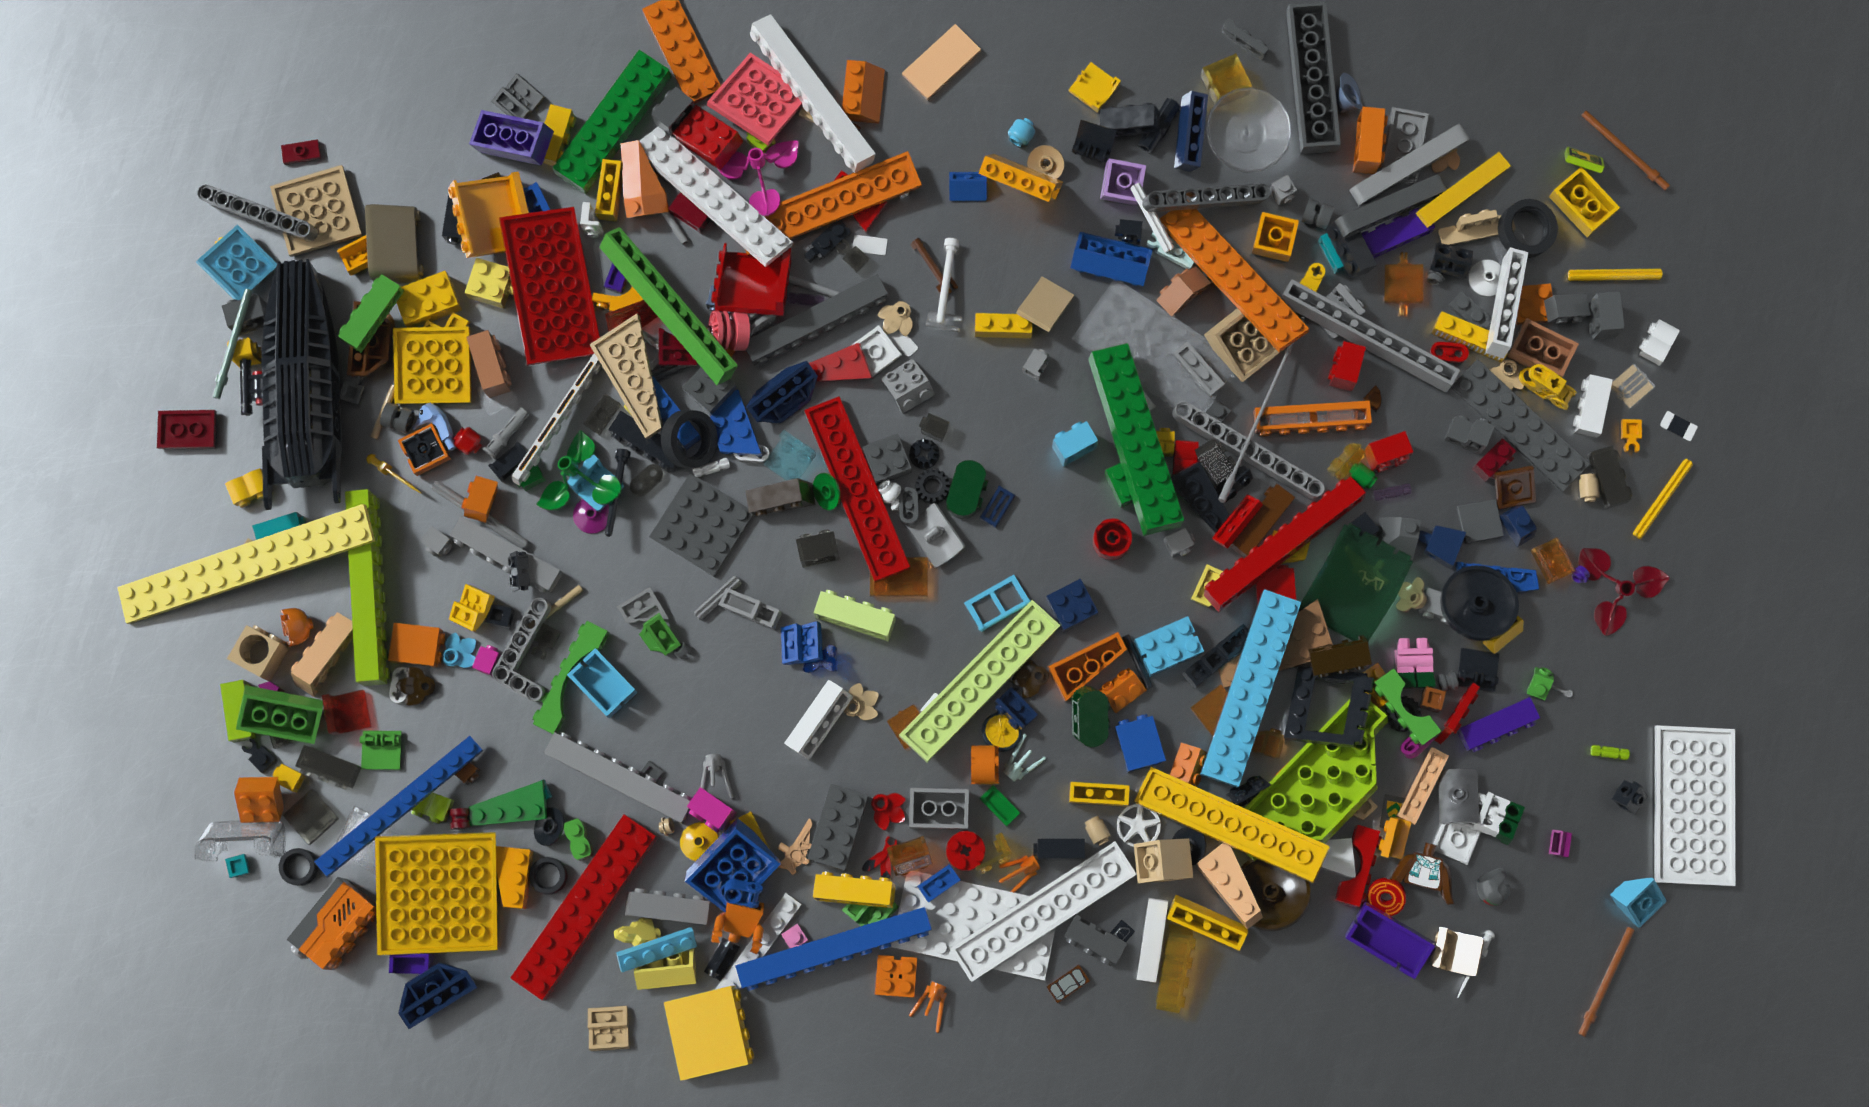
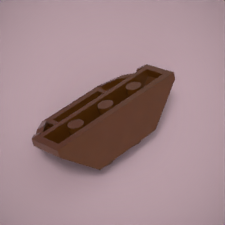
(374, 354)

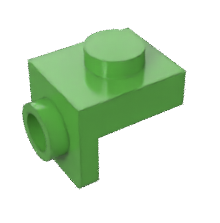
(1540, 683)

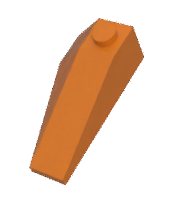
(641, 185)

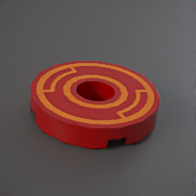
(1391, 887)

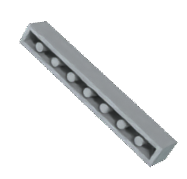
(617, 777)

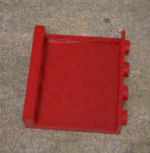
(749, 286)

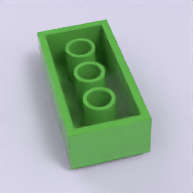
(279, 714)

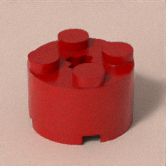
(1119, 531)
(971, 841)

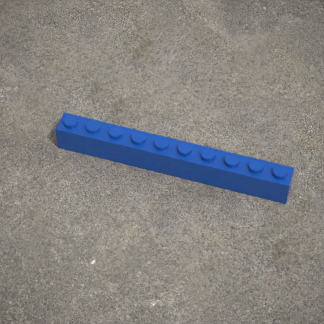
(833, 947)

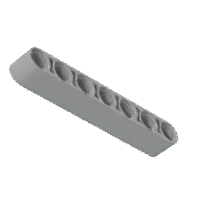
(1409, 164)

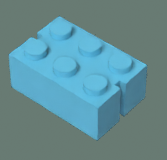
(1168, 646)
(602, 683)

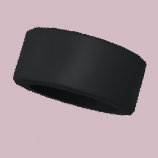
(284, 862)
(534, 870)

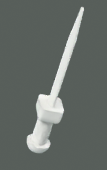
(1489, 935)

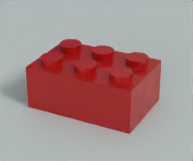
(708, 137)

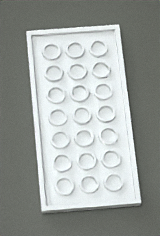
(1694, 806)
(961, 913)

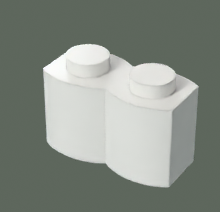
(1659, 341)

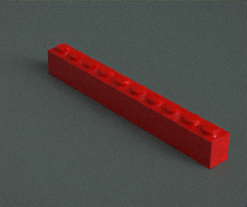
(1284, 544)

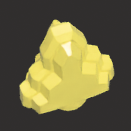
(638, 932)

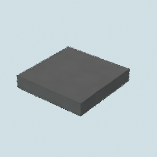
(1480, 521)

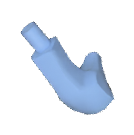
(433, 414)

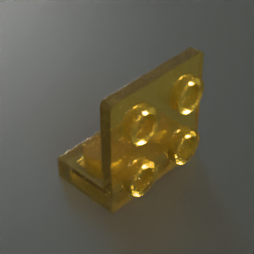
(1001, 846)

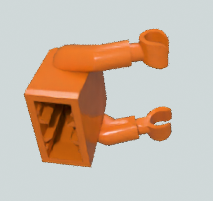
(740, 922)

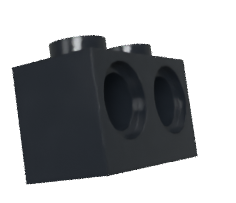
(1451, 260)

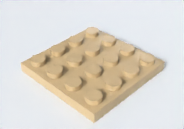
(321, 201)

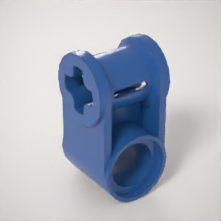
(744, 893)

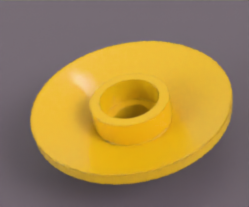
(690, 834)

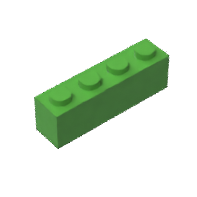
(371, 313)

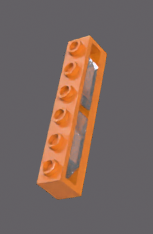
(1313, 417)

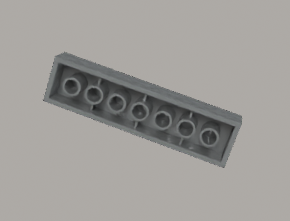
(1313, 78)

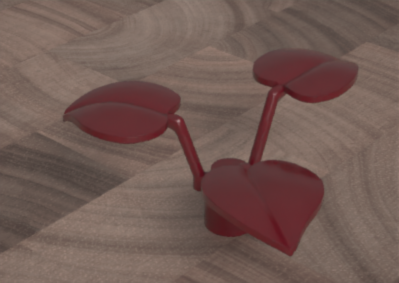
(1648, 583)

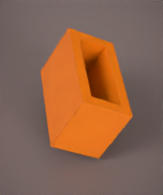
(480, 498)

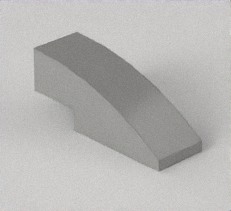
(750, 608)

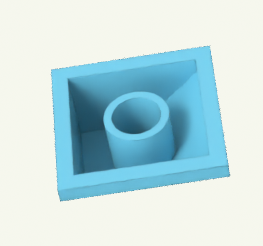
(1639, 899)

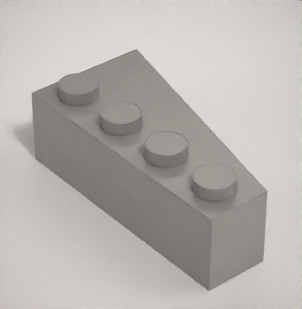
(667, 907)

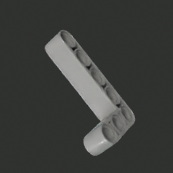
(521, 651)

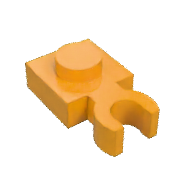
(1631, 430)

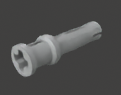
(500, 440)

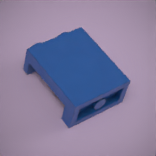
(1140, 743)

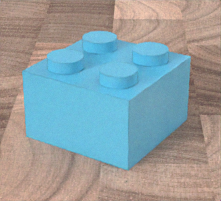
(1074, 443)

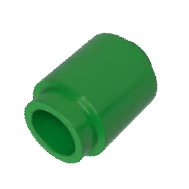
(1363, 475)

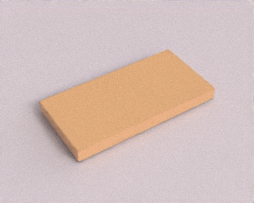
(941, 62)

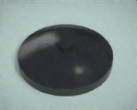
(1479, 603)

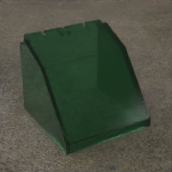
(1357, 582)

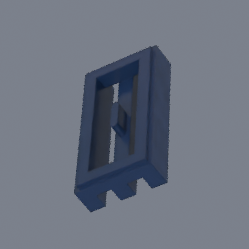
(997, 521)

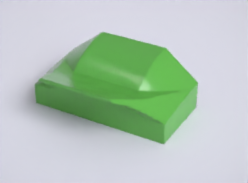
(658, 635)

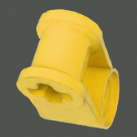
(1311, 281)

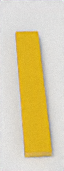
(1463, 189)

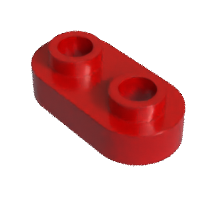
(1448, 351)

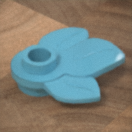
(461, 649)

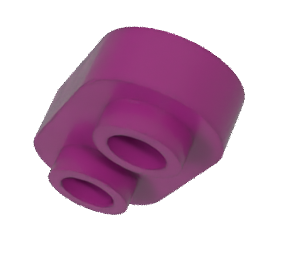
(1411, 750)

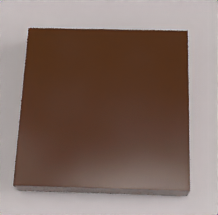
(1515, 487)

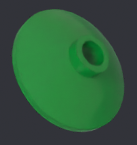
(826, 491)

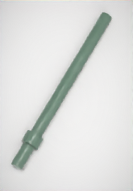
(222, 378)

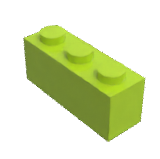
(232, 696)

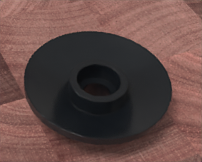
(549, 830)
(1195, 838)

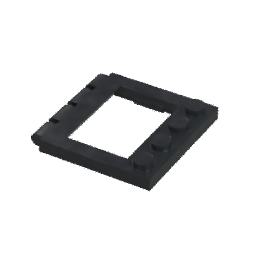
(1355, 718)

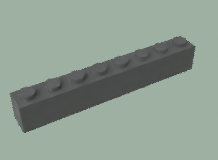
(816, 320)

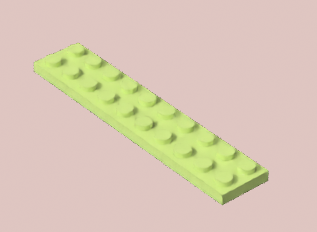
(979, 681)

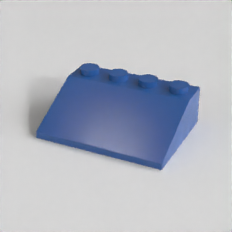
(733, 855)

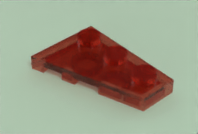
(620, 315)

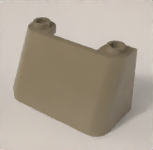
(393, 242)

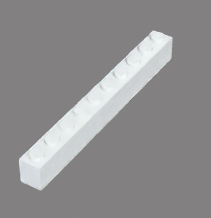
(812, 93)

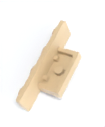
(1472, 228)

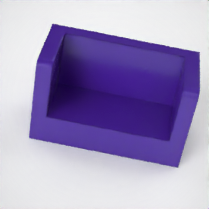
(410, 963)

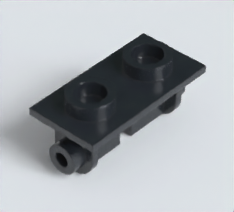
(1242, 479)
(517, 579)
(721, 959)

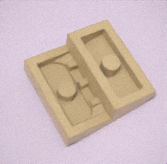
(608, 1028)

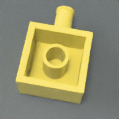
(489, 283)

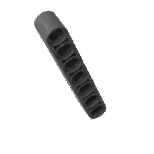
(1198, 200)
(1390, 206)
(249, 211)

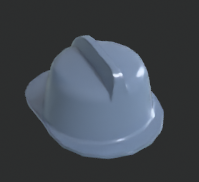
(1348, 94)

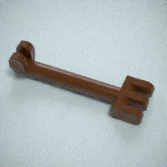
(918, 244)

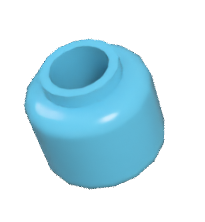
(1021, 132)

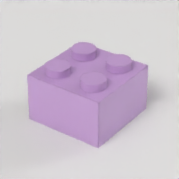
(1119, 179)

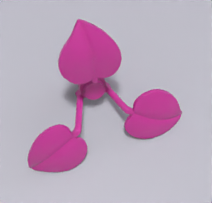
(783, 156)

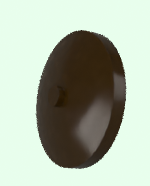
(1278, 893)

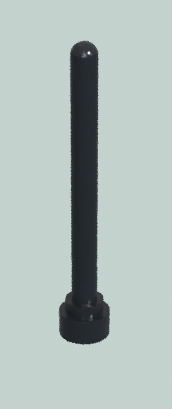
(622, 457)

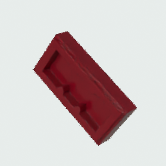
(301, 152)

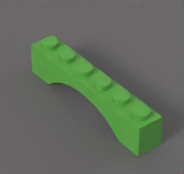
(551, 714)

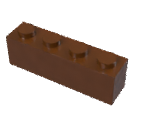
(1274, 505)

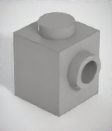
(1283, 190)
(436, 542)
(1180, 542)

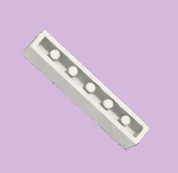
(1506, 302)

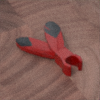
(881, 857)

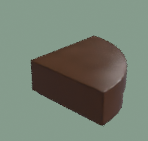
(1374, 397)

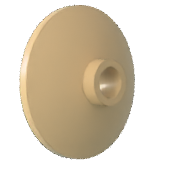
(1043, 152)

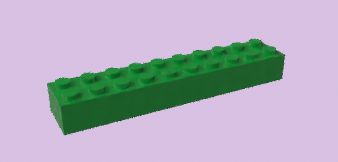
(1135, 439)

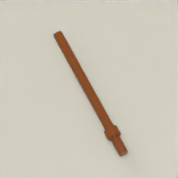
(1652, 174)
(1590, 1016)

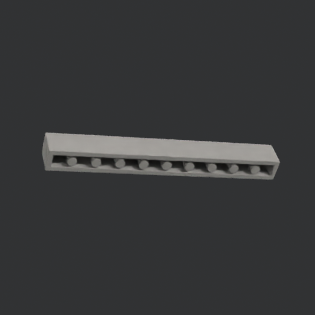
(1370, 335)

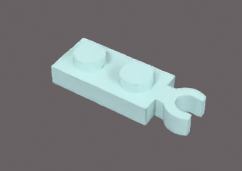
(1175, 255)

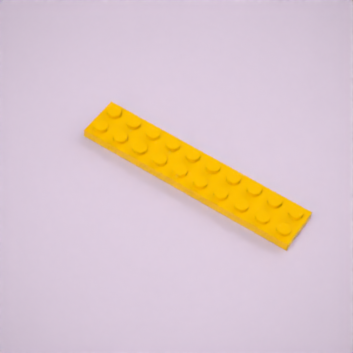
(1232, 825)

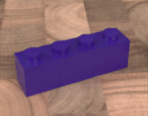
(1396, 234)
(1497, 724)

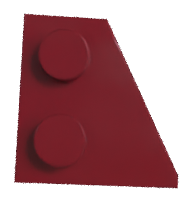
(672, 352)

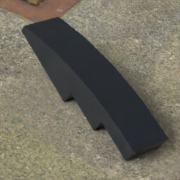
(1216, 657)

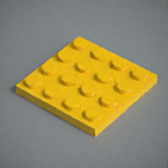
(432, 365)

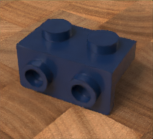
(1015, 709)

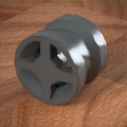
(1448, 681)

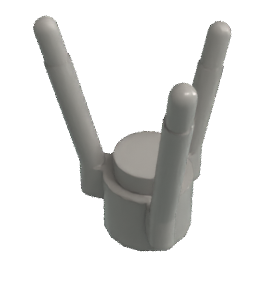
(713, 764)

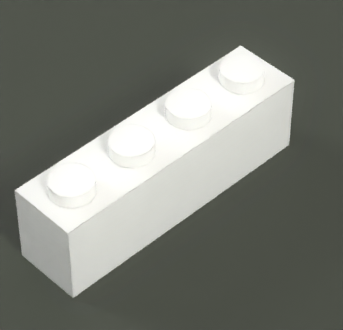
(818, 720)

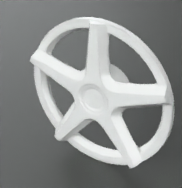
(1138, 825)

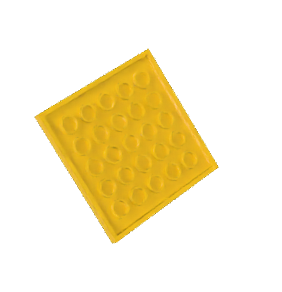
(436, 893)

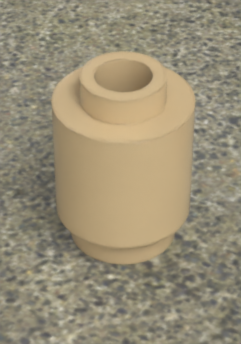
(1589, 487)
(1097, 830)

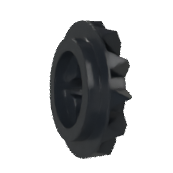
(922, 462)

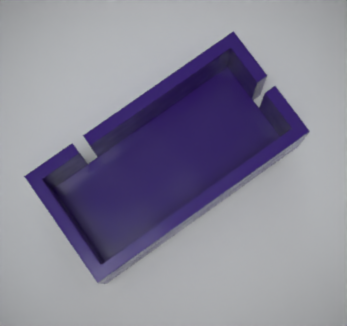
(1390, 940)

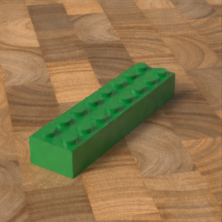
(612, 121)

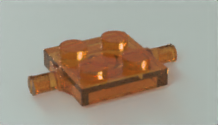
(1403, 283)

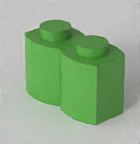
(577, 833)

